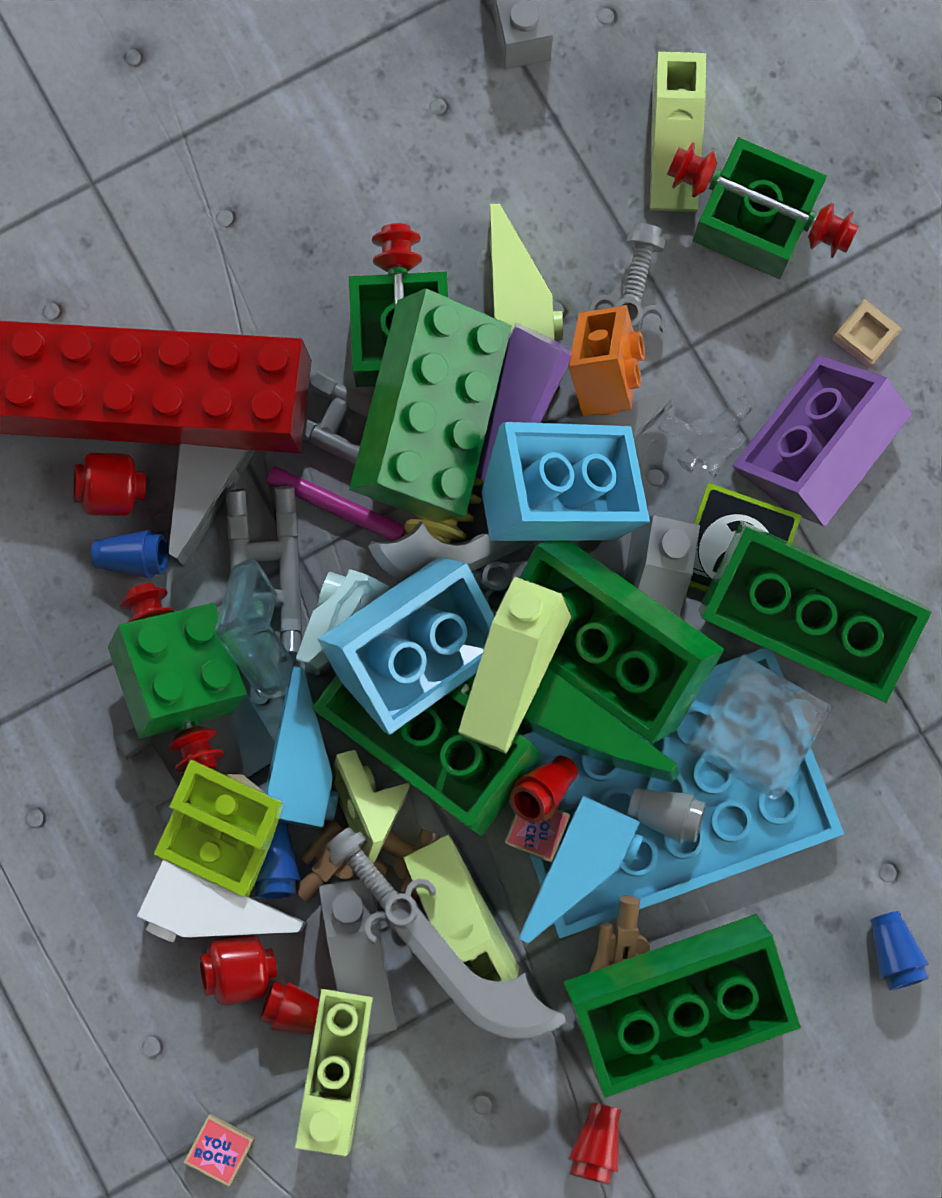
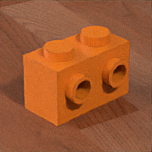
(606, 361)

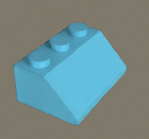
(563, 483)
(412, 642)

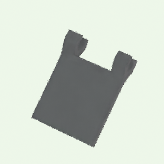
(241, 737)

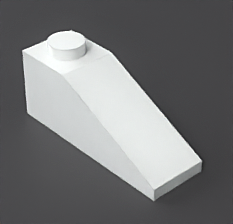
(197, 907)

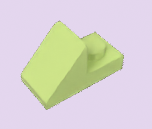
(364, 808)

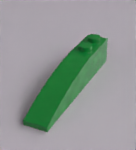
(584, 727)

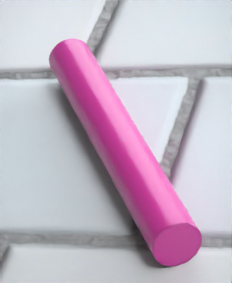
(337, 504)

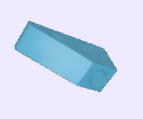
(299, 761)
(586, 857)

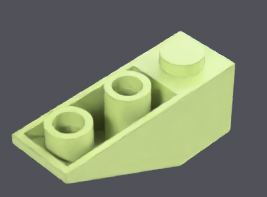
(676, 123)
(460, 911)
(334, 1073)

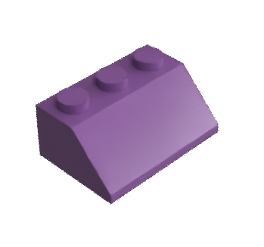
(525, 384)
(823, 438)

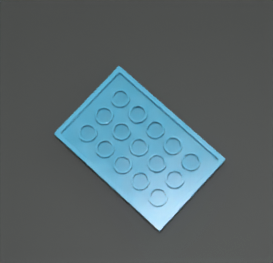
(737, 828)

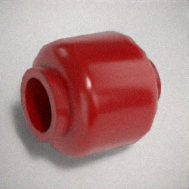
(108, 484)
(237, 969)

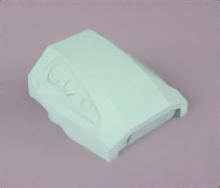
(337, 602)

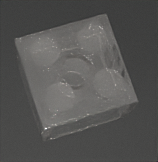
(759, 727)

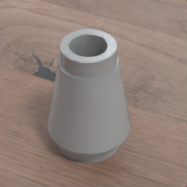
(668, 812)

